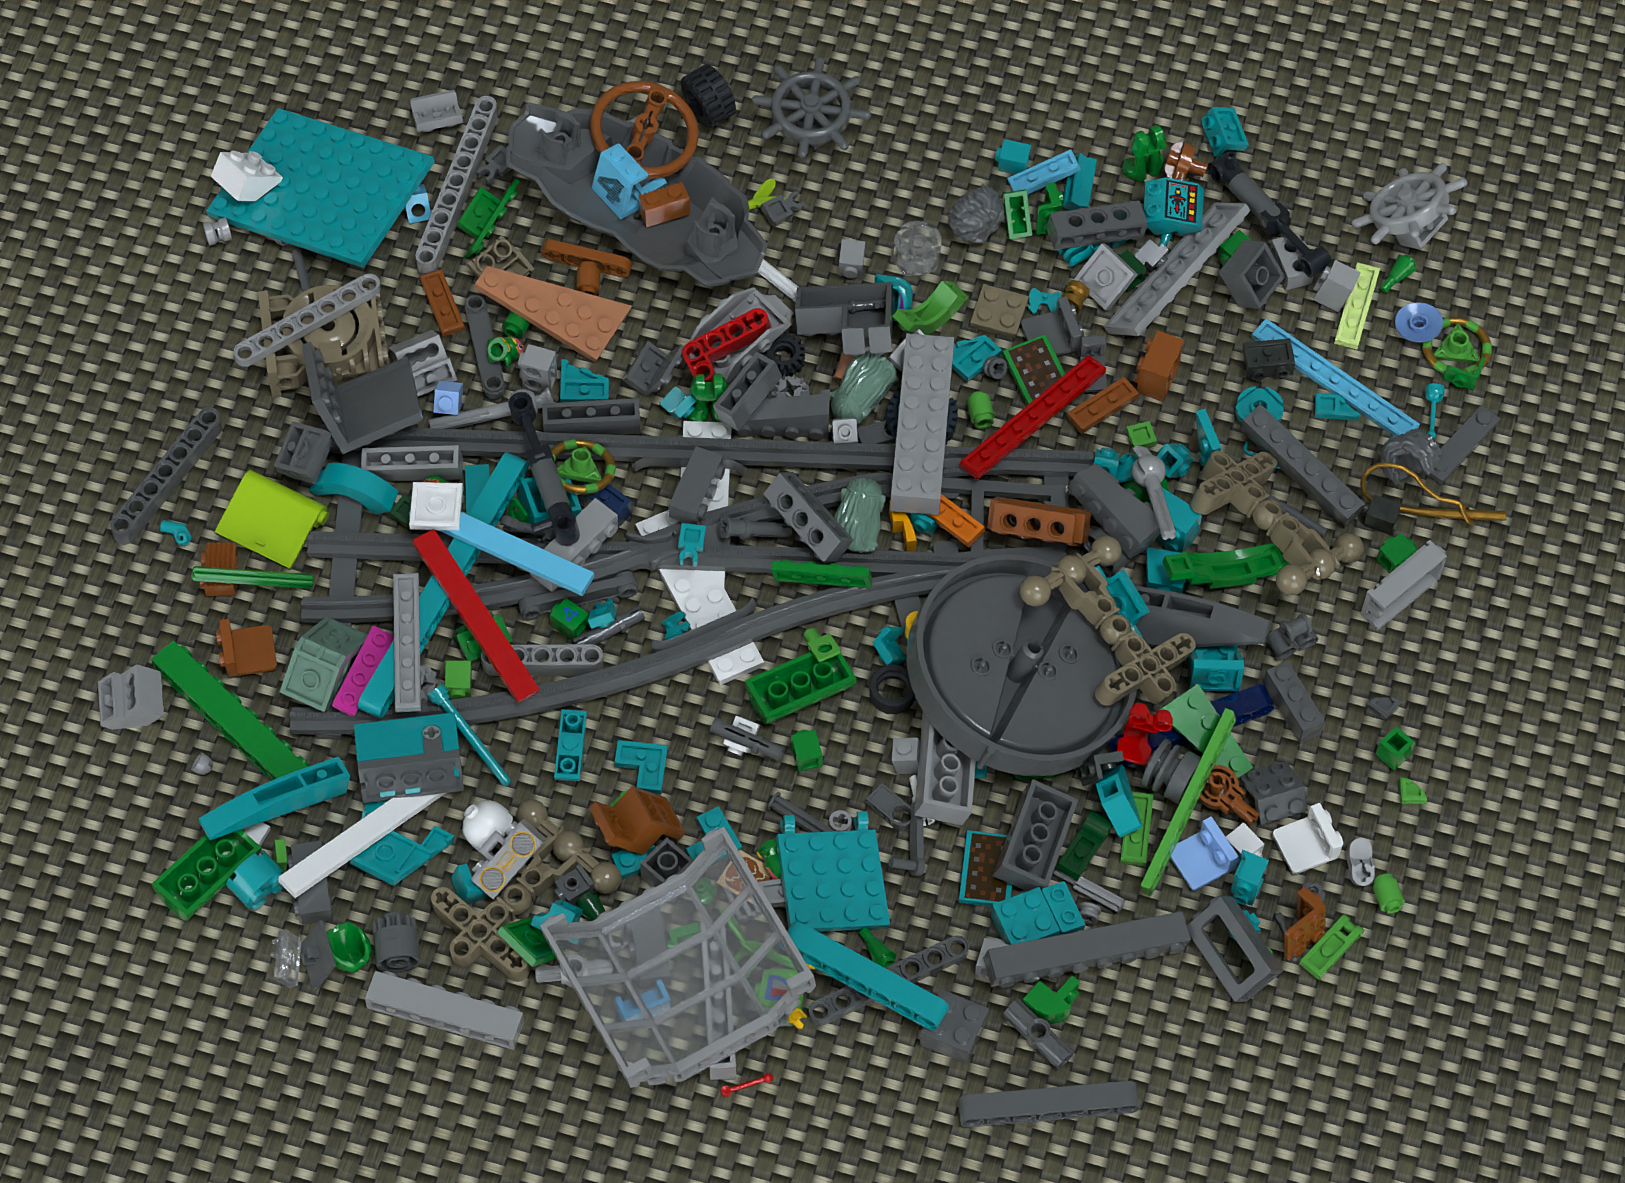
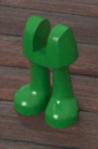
(1147, 155)
(705, 392)

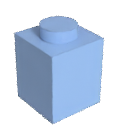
(448, 397)

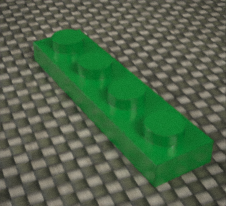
(821, 574)

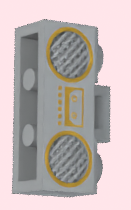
(517, 849)

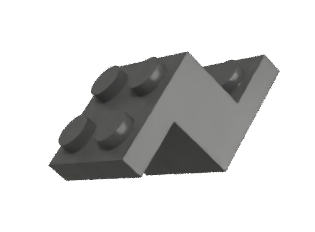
(303, 452)

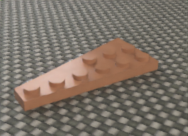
(566, 314)

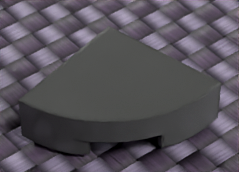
(1384, 706)

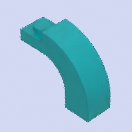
(357, 484)

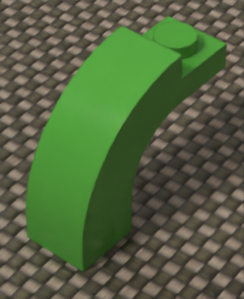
(934, 311)

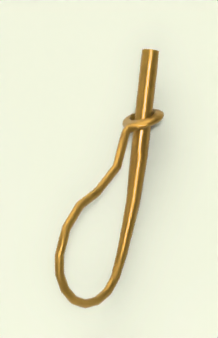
(1461, 513)

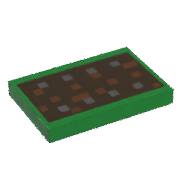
(1033, 366)

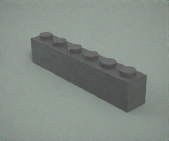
(1302, 466)

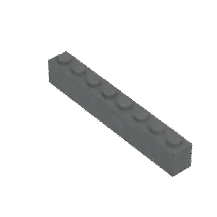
(1086, 949)

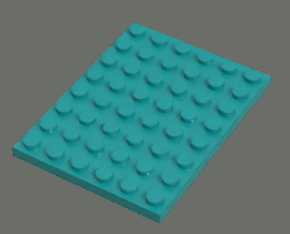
(335, 188)

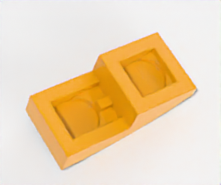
(901, 523)

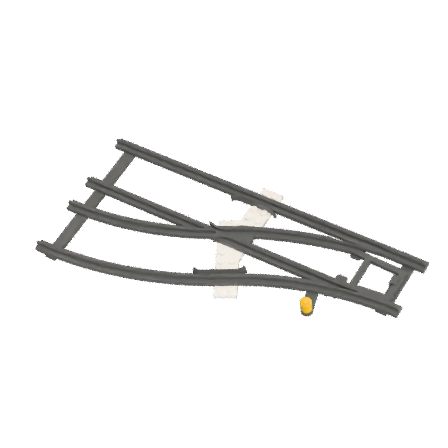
(716, 629)

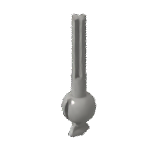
(487, 413)
(1149, 473)

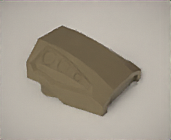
(501, 256)

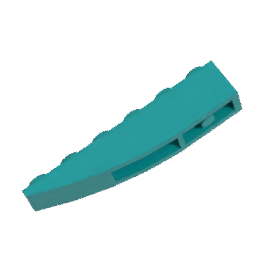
(278, 798)

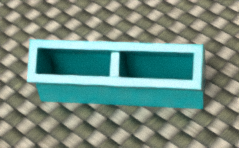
(1080, 184)

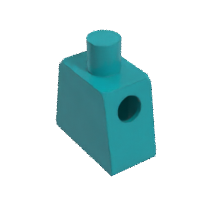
(1156, 574)

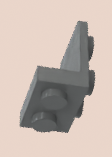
(1058, 326)
(652, 368)
(1276, 792)

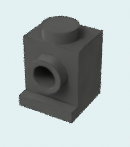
(572, 894)

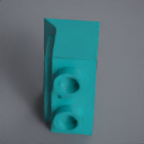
(1248, 878)

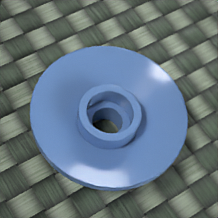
(1419, 315)

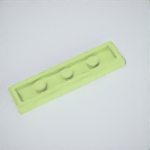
(1357, 307)

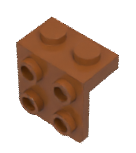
(246, 649)
(1310, 924)

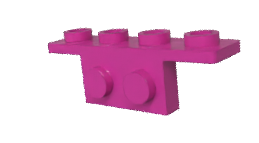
(362, 670)

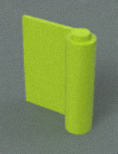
(270, 518)

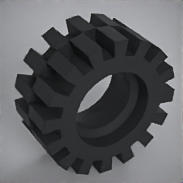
(791, 345)

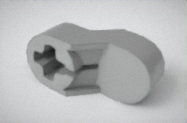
(1360, 862)

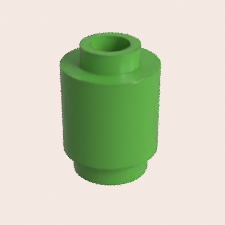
(980, 410)
(1388, 893)

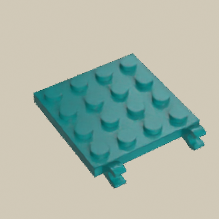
(832, 877)

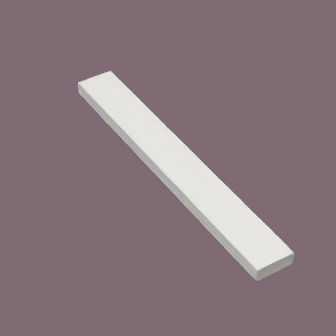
(352, 842)

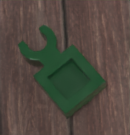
(401, 511)

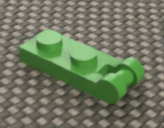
(1331, 947)

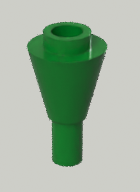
(1401, 269)
(878, 951)

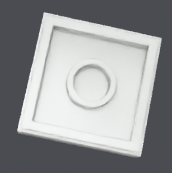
(436, 506)

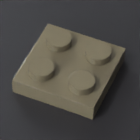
(999, 311)

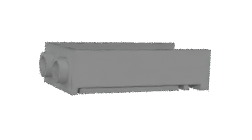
(1404, 585)

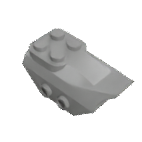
(734, 307)

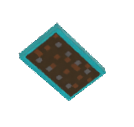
(979, 863)

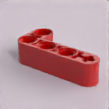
(728, 344)

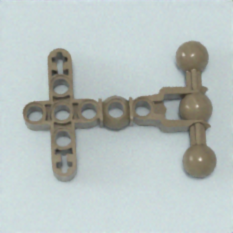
(1300, 546)
(1141, 665)
(567, 847)

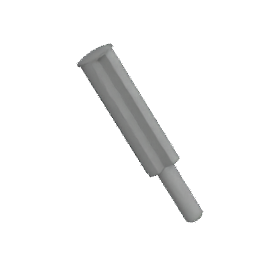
(1094, 892)

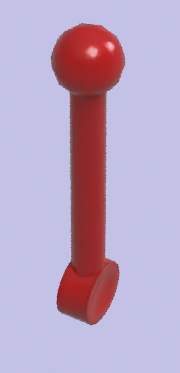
(726, 1090)

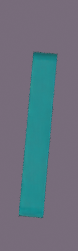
(868, 977)

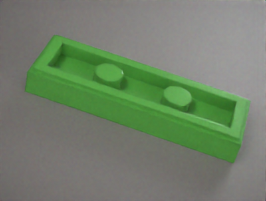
(1136, 843)

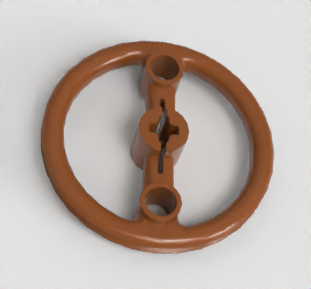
(655, 93)

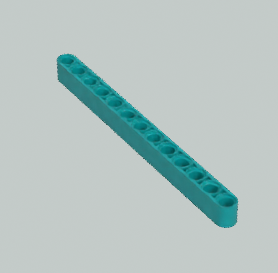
(433, 601)

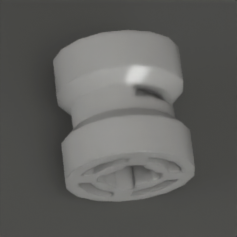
(222, 229)

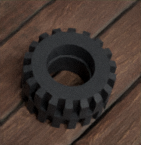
(708, 95)

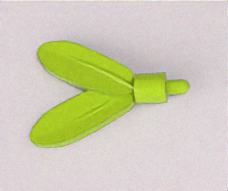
(763, 194)

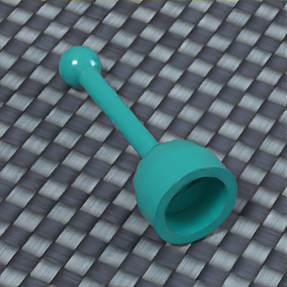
(1434, 393)

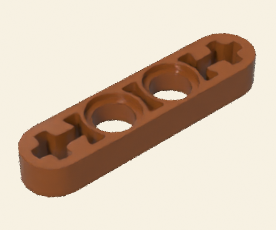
(574, 255)

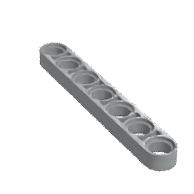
(301, 329)

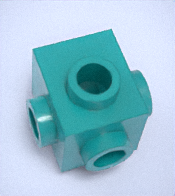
(1168, 453)

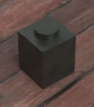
(1381, 514)

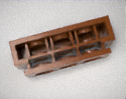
(1075, 521)

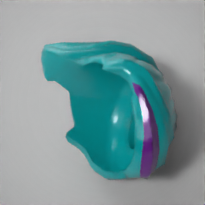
(901, 291)

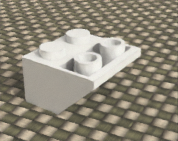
(245, 175)

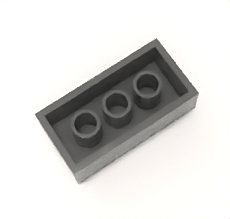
(1035, 837)

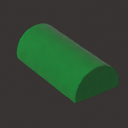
(798, 684)
(203, 872)

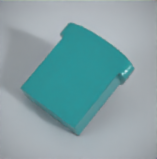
(465, 886)

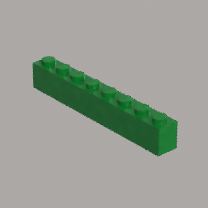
(226, 712)

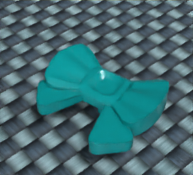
(1037, 298)
(671, 625)

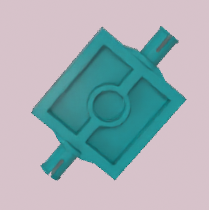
(1126, 597)

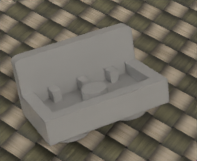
(436, 111)

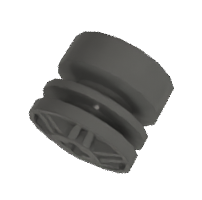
(1170, 770)

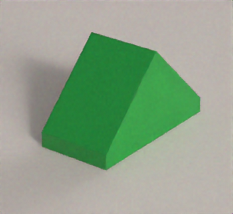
(1017, 214)

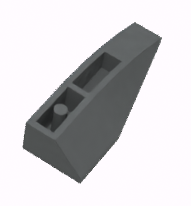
(1202, 619)

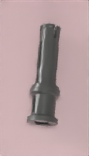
(745, 528)

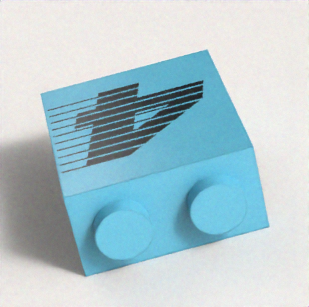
(615, 180)

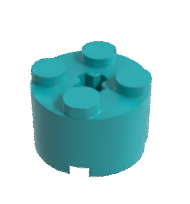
(256, 880)

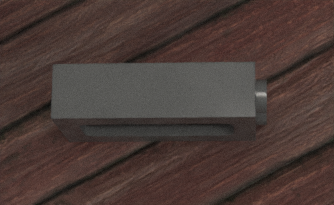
(1249, 940)

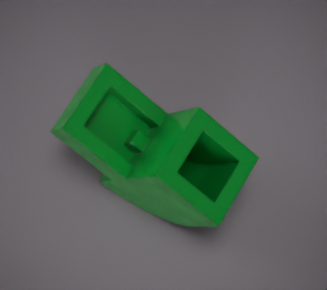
(1050, 1005)

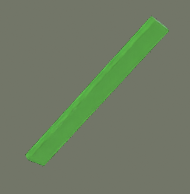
(1188, 802)

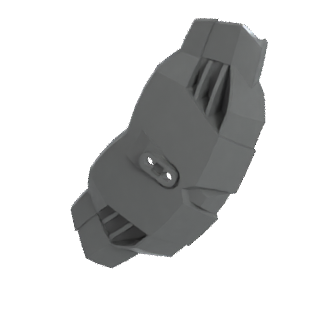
(709, 244)

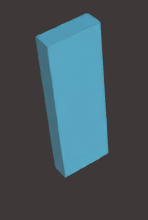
(1045, 172)

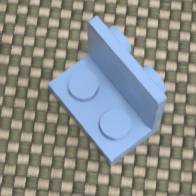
(1204, 856)

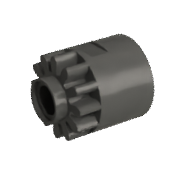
(396, 942)

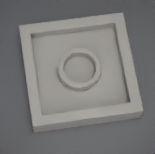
(1106, 276)

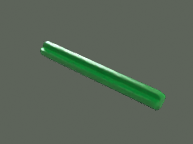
(252, 577)

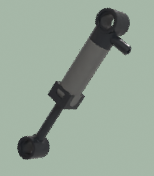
(1273, 216)
(546, 475)

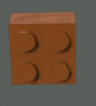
(1159, 365)

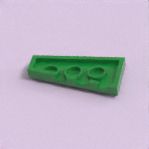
(1197, 721)

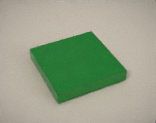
(527, 941)

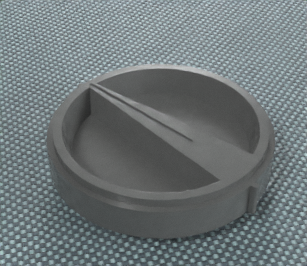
(1011, 676)

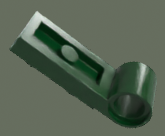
(1085, 845)

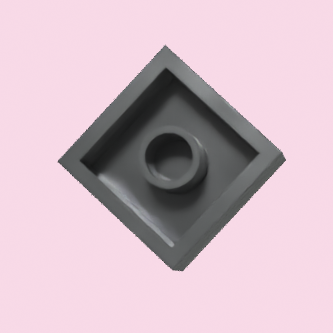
(1251, 274)
(958, 1029)

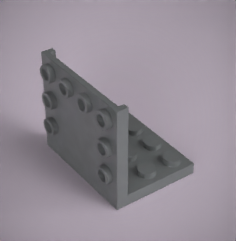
(365, 406)

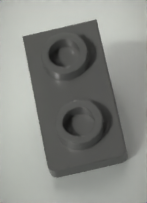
(1095, 347)

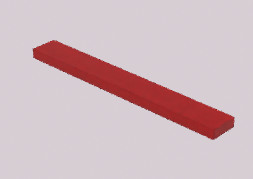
(1032, 417)
(475, 616)

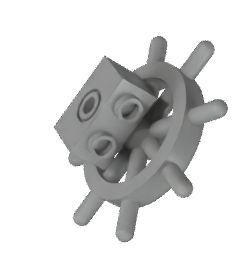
(1413, 209)

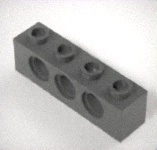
(1096, 225)
(820, 521)

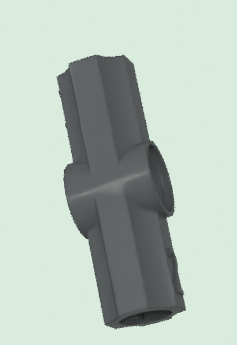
(1027, 1022)

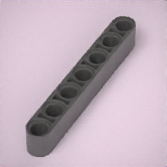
(166, 485)
(1048, 1104)

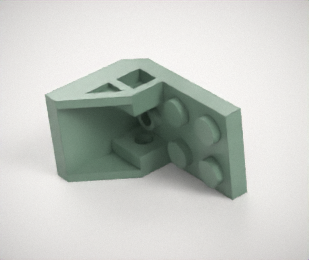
(321, 663)

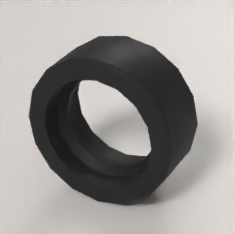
(891, 706)

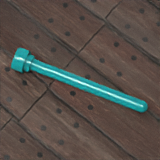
(440, 697)

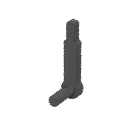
(916, 864)

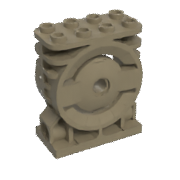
(365, 354)

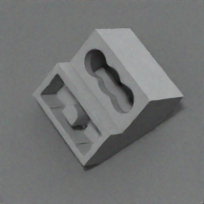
(427, 360)
(130, 698)

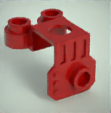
(1136, 729)

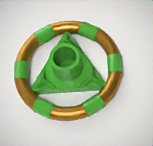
(1458, 347)
(581, 466)

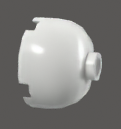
(483, 820)

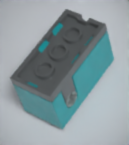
(408, 757)

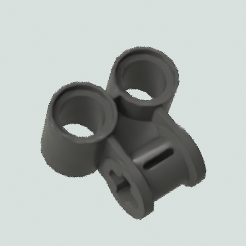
(1292, 636)

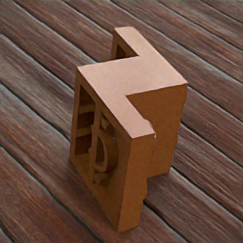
(637, 820)

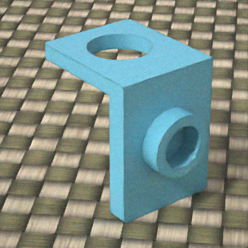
(419, 197)

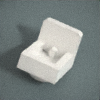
(747, 726)

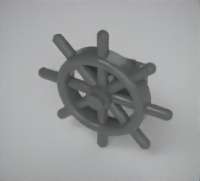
(808, 117)

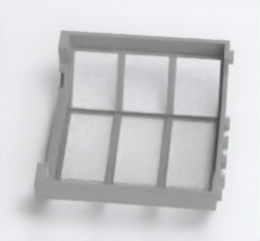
(684, 968)

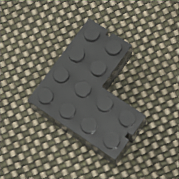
(860, 330)

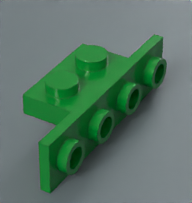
(481, 213)

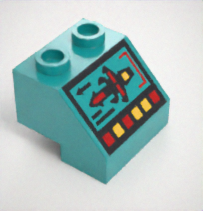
(1173, 206)

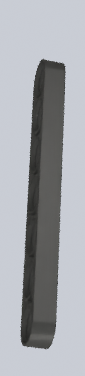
(918, 959)

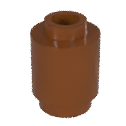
(588, 278)

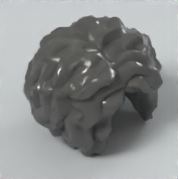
(976, 214)
(1413, 450)

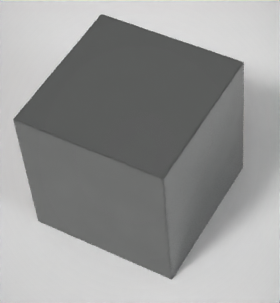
(664, 862)

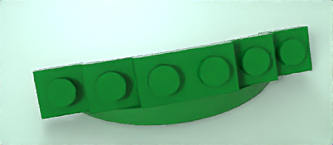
(1226, 567)

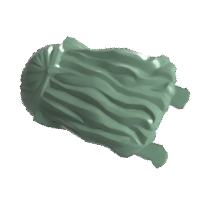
(863, 386)
(860, 513)

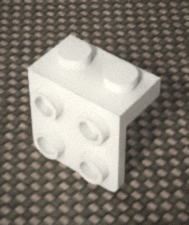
(1309, 841)

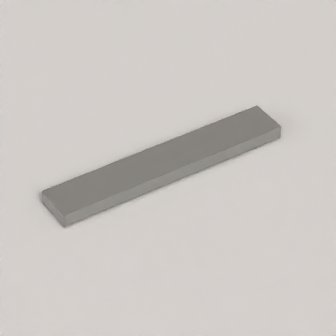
(407, 642)

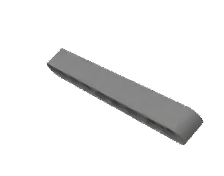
(459, 176)

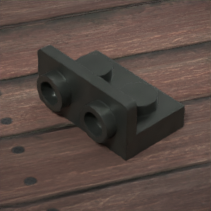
(1268, 359)
(1096, 764)

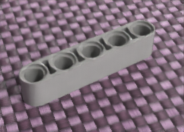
(554, 654)

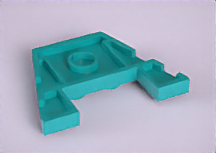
(397, 856)

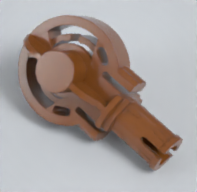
(1181, 161)
(1225, 796)

